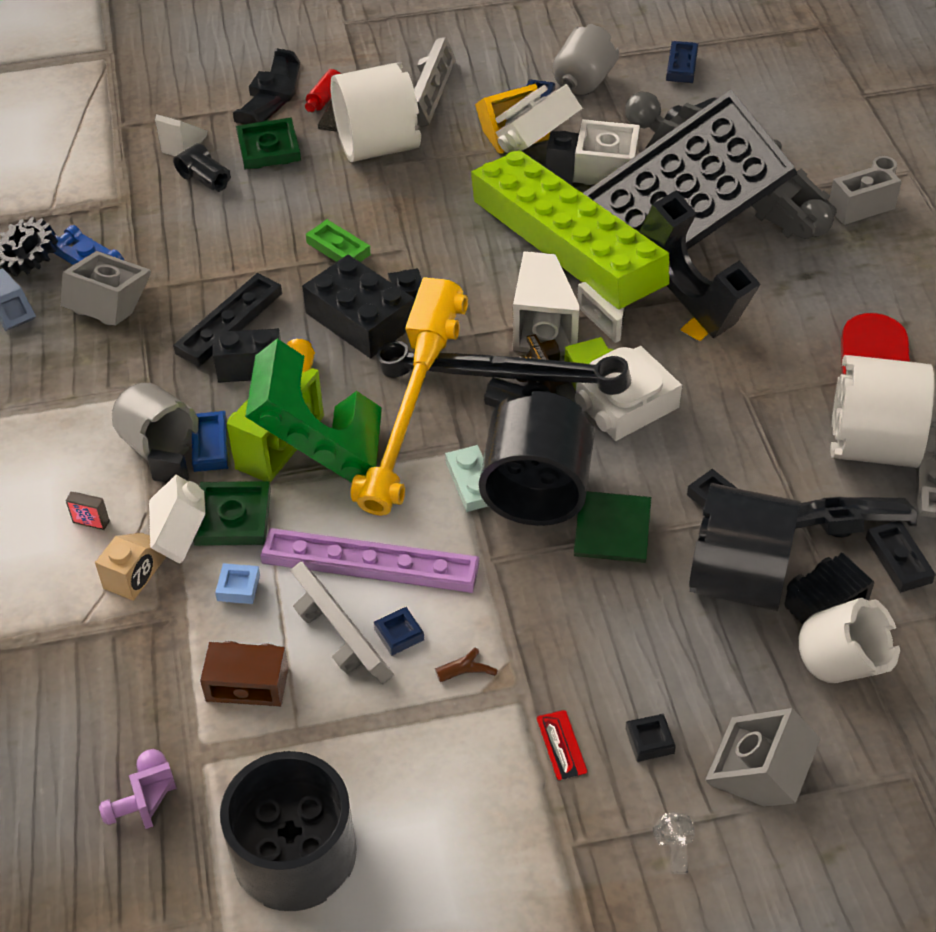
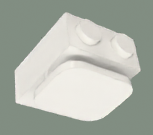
(535, 118)
(648, 398)

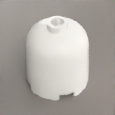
(849, 641)

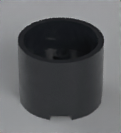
(537, 459)
(744, 546)
(284, 800)

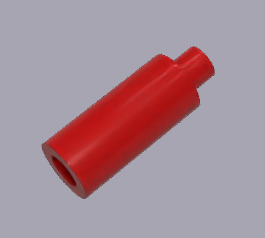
(321, 92)

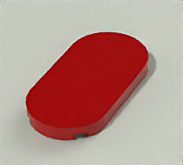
(874, 337)

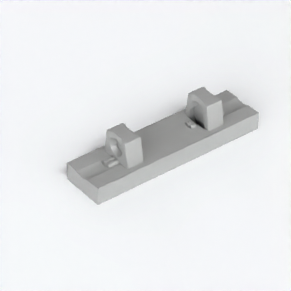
(434, 75)
(357, 648)

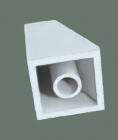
(544, 303)

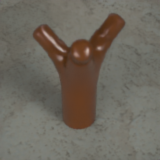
(463, 665)

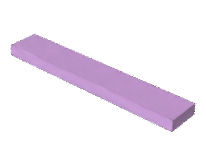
(371, 560)

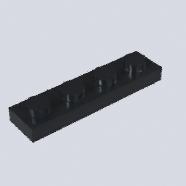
(229, 316)

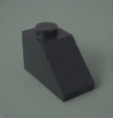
(561, 154)

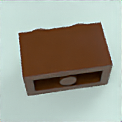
(244, 673)

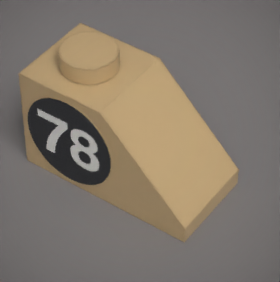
(128, 564)

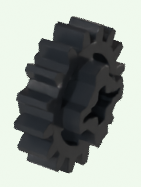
(26, 246)

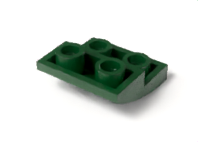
(613, 527)

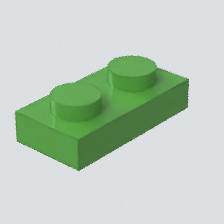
(337, 242)

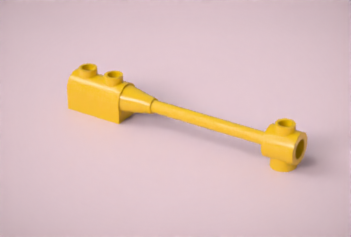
(428, 331)

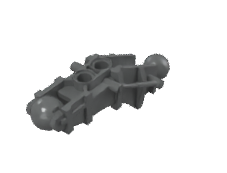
(794, 206)

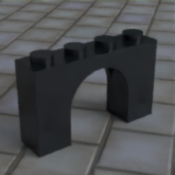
(712, 303)

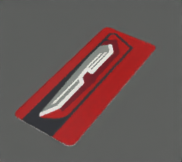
(561, 745)

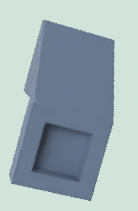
(13, 303)

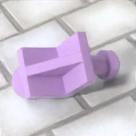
(149, 788)

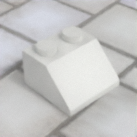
(603, 149)

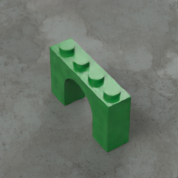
(279, 407)

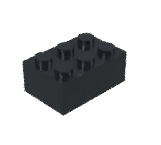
(358, 305)

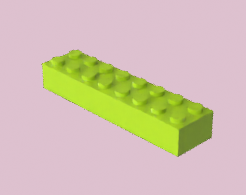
(567, 223)

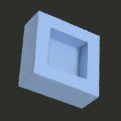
(237, 583)

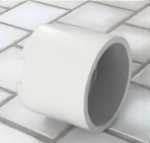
(375, 111)
(882, 411)

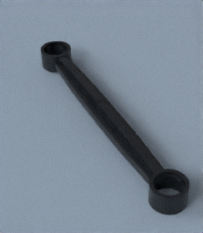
(511, 367)

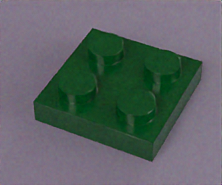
(268, 143)
(234, 513)

